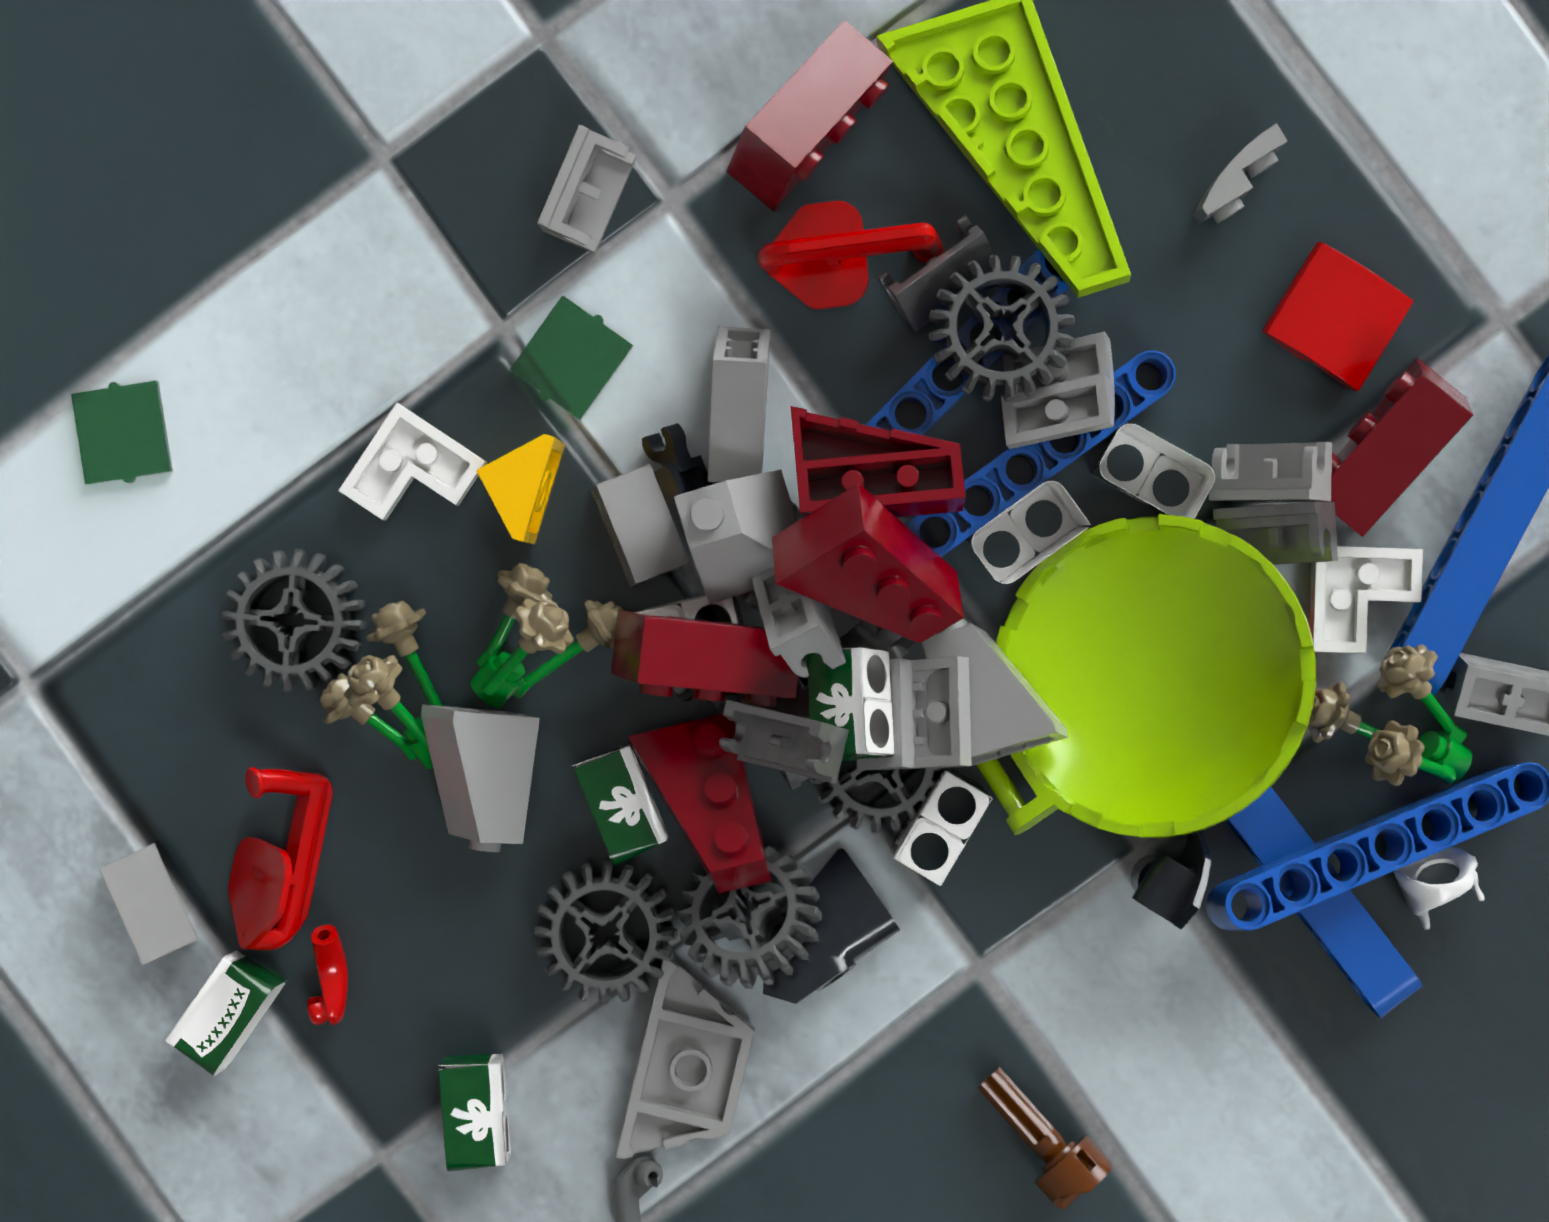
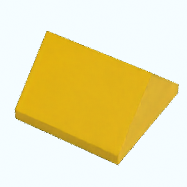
(522, 485)

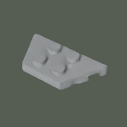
(686, 1067)

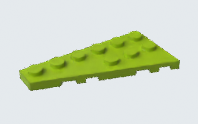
(1006, 109)

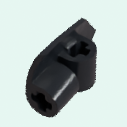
(1173, 887)
(850, 927)

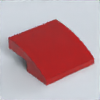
(1337, 316)

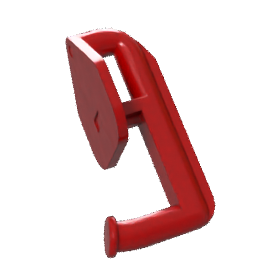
(826, 252)
(276, 884)

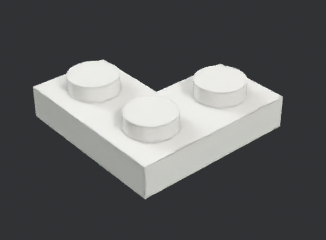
(407, 450)
(1345, 586)

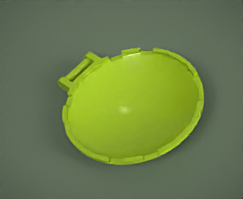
(1169, 668)

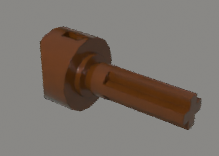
(1068, 1165)

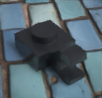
(678, 470)

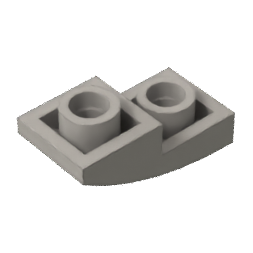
(1231, 184)

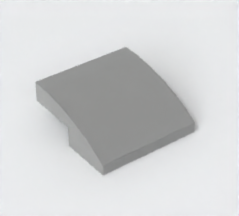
(1072, 404)
(928, 715)

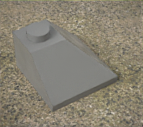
(733, 529)

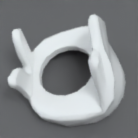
(1423, 897)

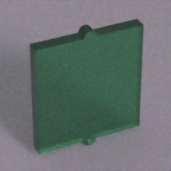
(571, 357)
(121, 432)

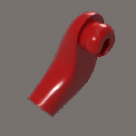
(332, 975)

